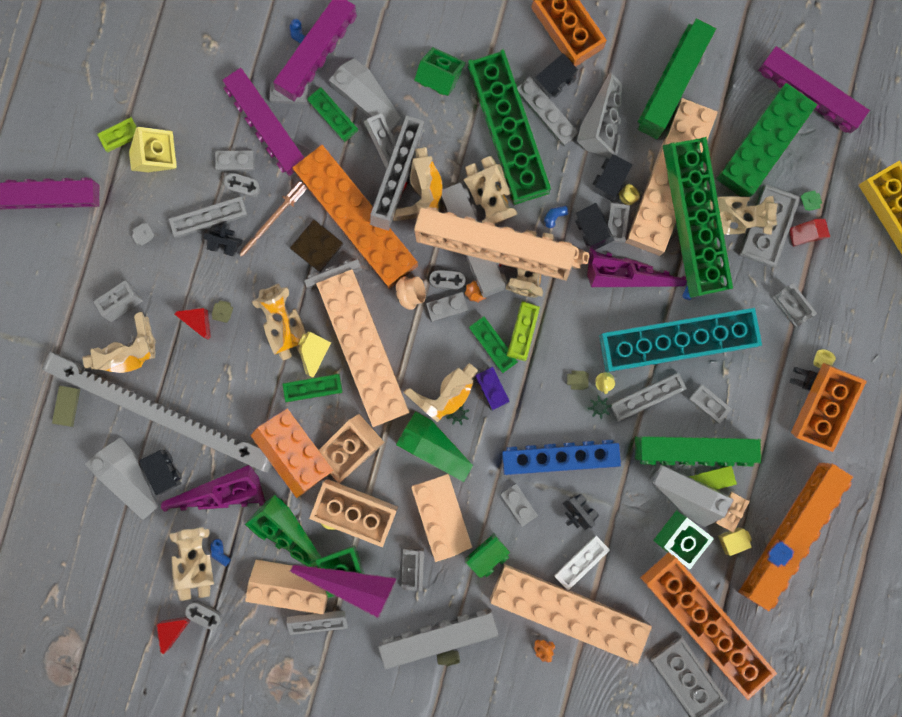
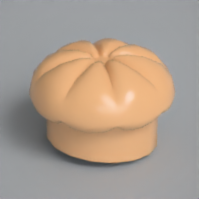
(410, 292)

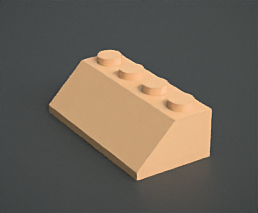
(353, 512)
(441, 517)
(278, 587)

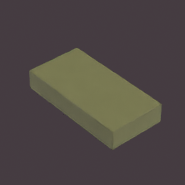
(66, 406)

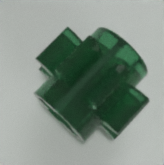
(603, 402)
(462, 416)

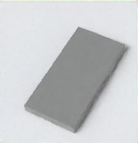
(768, 248)
(688, 679)

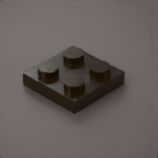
(316, 246)

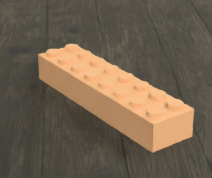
(655, 213)
(494, 243)
(363, 348)
(570, 613)

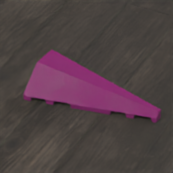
(615, 272)
(233, 488)
(358, 589)

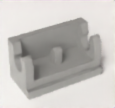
(117, 301)
(794, 305)
(412, 569)

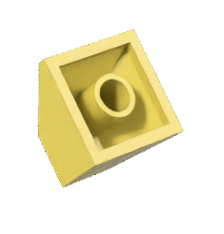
(152, 150)
(312, 352)

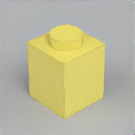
(735, 542)

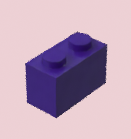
(492, 388)

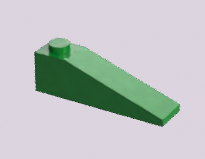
(430, 444)
(278, 524)

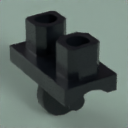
(214, 239)
(577, 514)

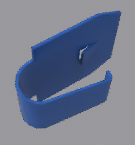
(780, 554)

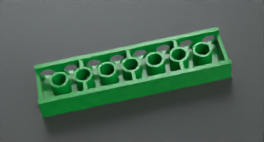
(509, 127)
(696, 218)

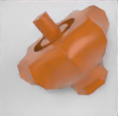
(473, 292)
(544, 650)

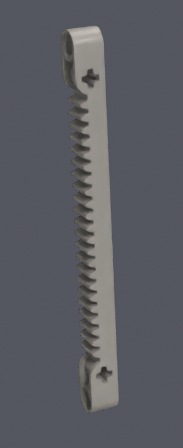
(61, 367)

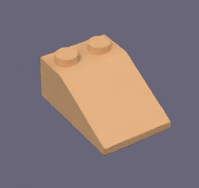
(350, 447)

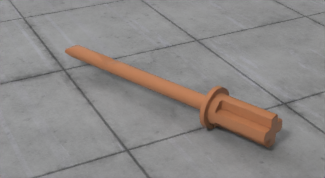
(292, 196)

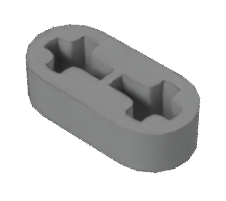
(243, 181)
(446, 284)
(201, 619)

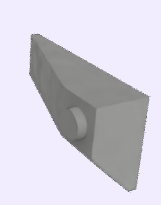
(363, 91)
(599, 127)
(121, 473)
(696, 500)

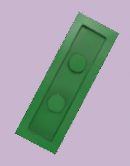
(332, 114)
(492, 344)
(312, 388)

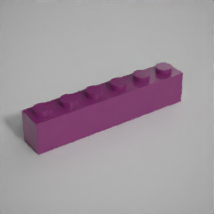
(314, 48)
(830, 100)
(263, 120)
(49, 194)

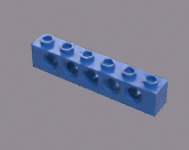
(610, 459)

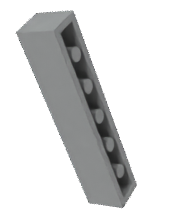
(396, 173)
(485, 272)
(438, 639)

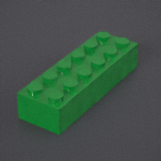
(675, 78)
(766, 141)
(701, 450)

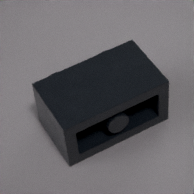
(556, 76)
(612, 177)
(594, 227)
(161, 472)

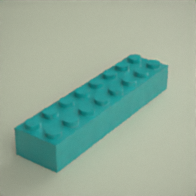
(680, 340)

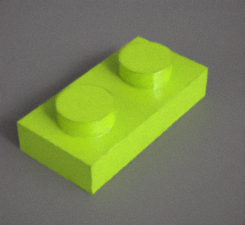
(118, 134)

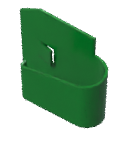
(811, 200)

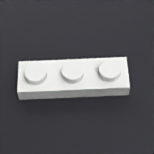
(581, 562)

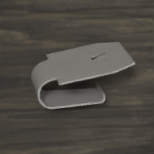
(142, 234)

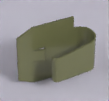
(222, 311)
(578, 380)
(448, 658)

